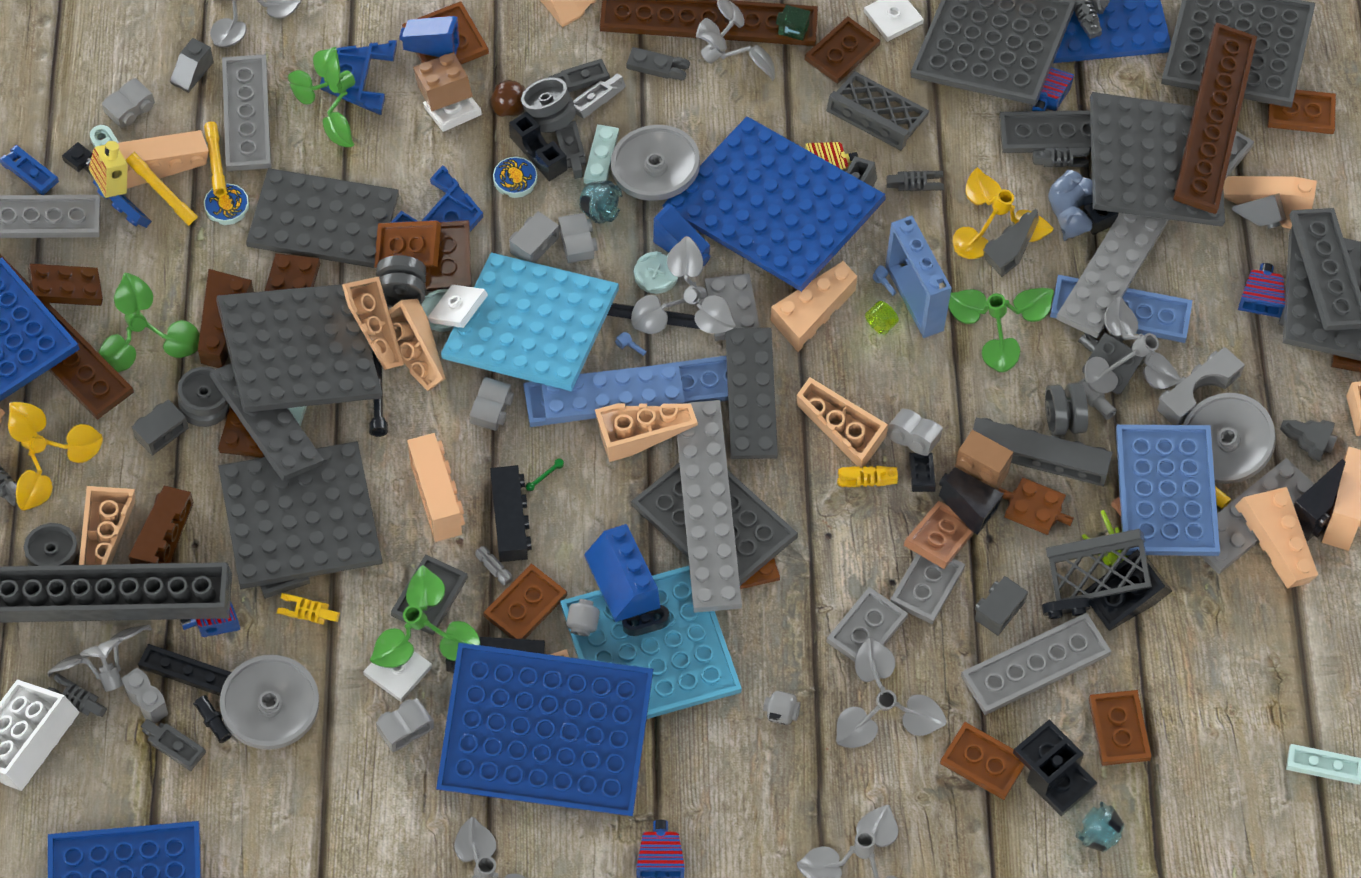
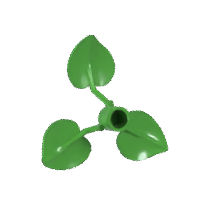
(326, 66)
(129, 299)
(1000, 353)
(424, 590)

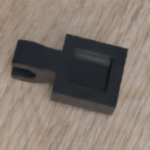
(78, 157)

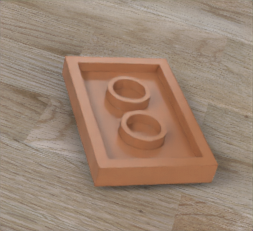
(939, 535)

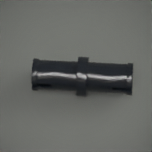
(212, 719)

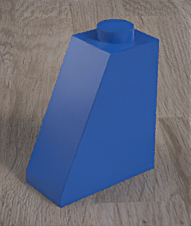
(431, 35)
(672, 228)

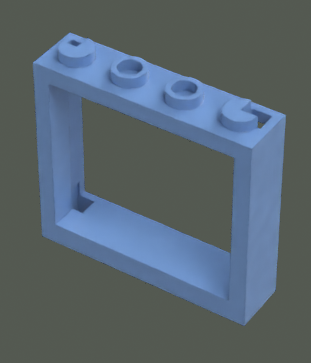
(919, 278)

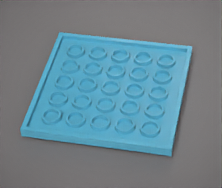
(532, 322)
(686, 655)

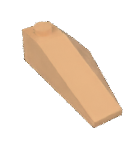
(1294, 192)
(371, 312)
(417, 342)

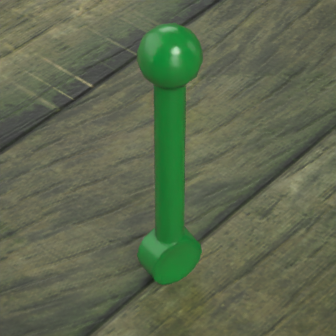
(559, 463)

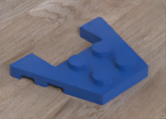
(358, 62)
(452, 206)

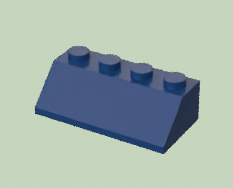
(622, 574)

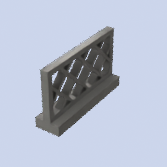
(870, 119)
(1101, 546)

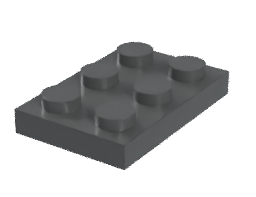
(453, 582)

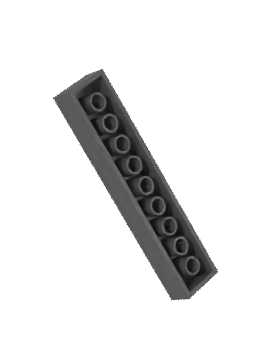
(115, 592)

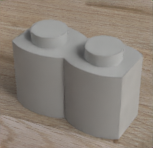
(128, 103)
(576, 237)
(491, 404)
(913, 431)
(145, 696)
(404, 724)

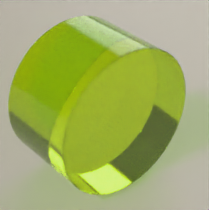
(881, 317)

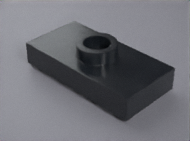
(922, 472)

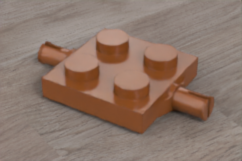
(1035, 506)

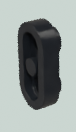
(1057, 608)
(646, 622)

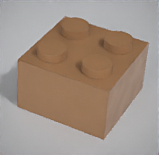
(442, 81)
(984, 459)

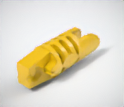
(867, 476)
(308, 610)

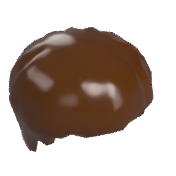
(507, 98)

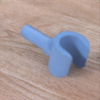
(880, 277)
(625, 339)

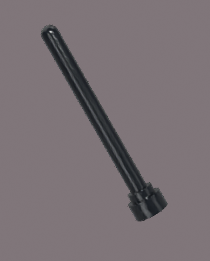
(378, 426)

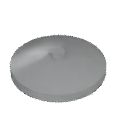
(655, 162)
(1240, 435)
(269, 702)

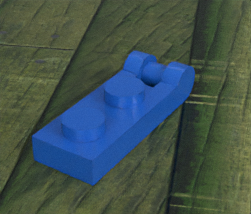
(29, 170)

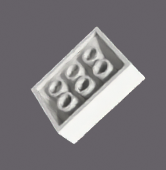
(29, 730)

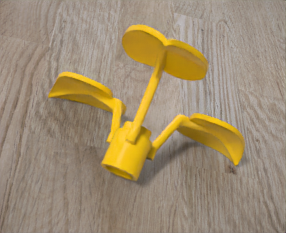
(982, 190)
(23, 426)

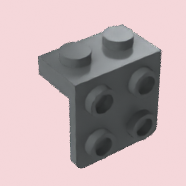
(1113, 350)

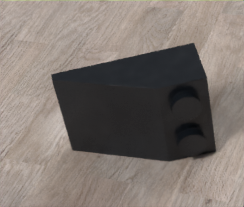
(1317, 501)
(1121, 607)

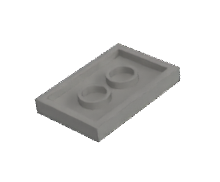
(739, 295)
(926, 587)
(869, 617)

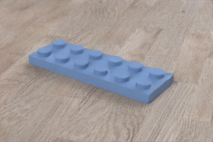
(1156, 313)
(631, 386)

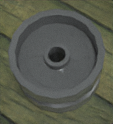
(549, 104)
(401, 278)
(201, 399)
(1066, 409)
(51, 546)

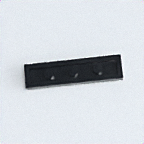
(183, 669)

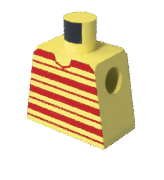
(832, 153)
(109, 169)

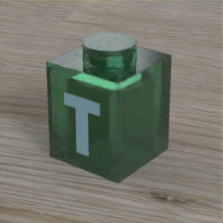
(793, 22)

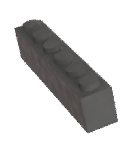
(1049, 452)

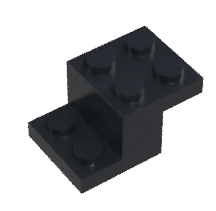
(1055, 767)

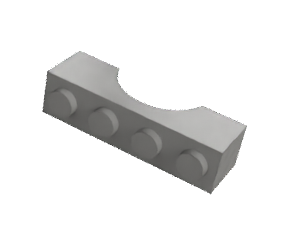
(1219, 370)

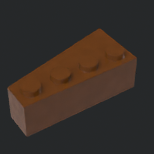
(212, 341)
(163, 527)

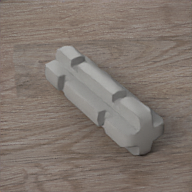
(493, 565)

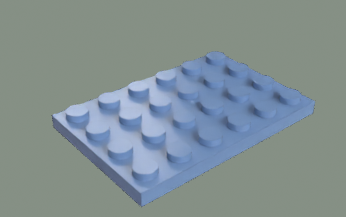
(1168, 488)

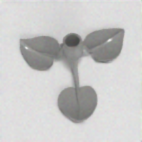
(230, 32)
(716, 48)
(714, 311)
(1122, 321)
(108, 672)
(857, 728)
(873, 829)
(478, 844)

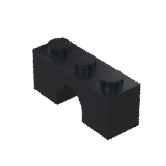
(528, 137)

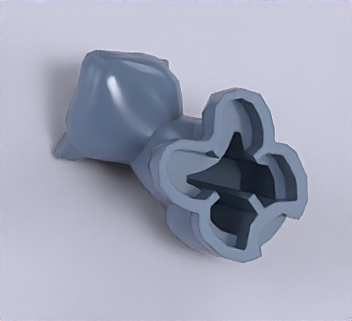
(1066, 197)

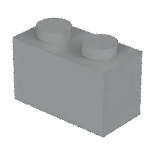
(534, 238)

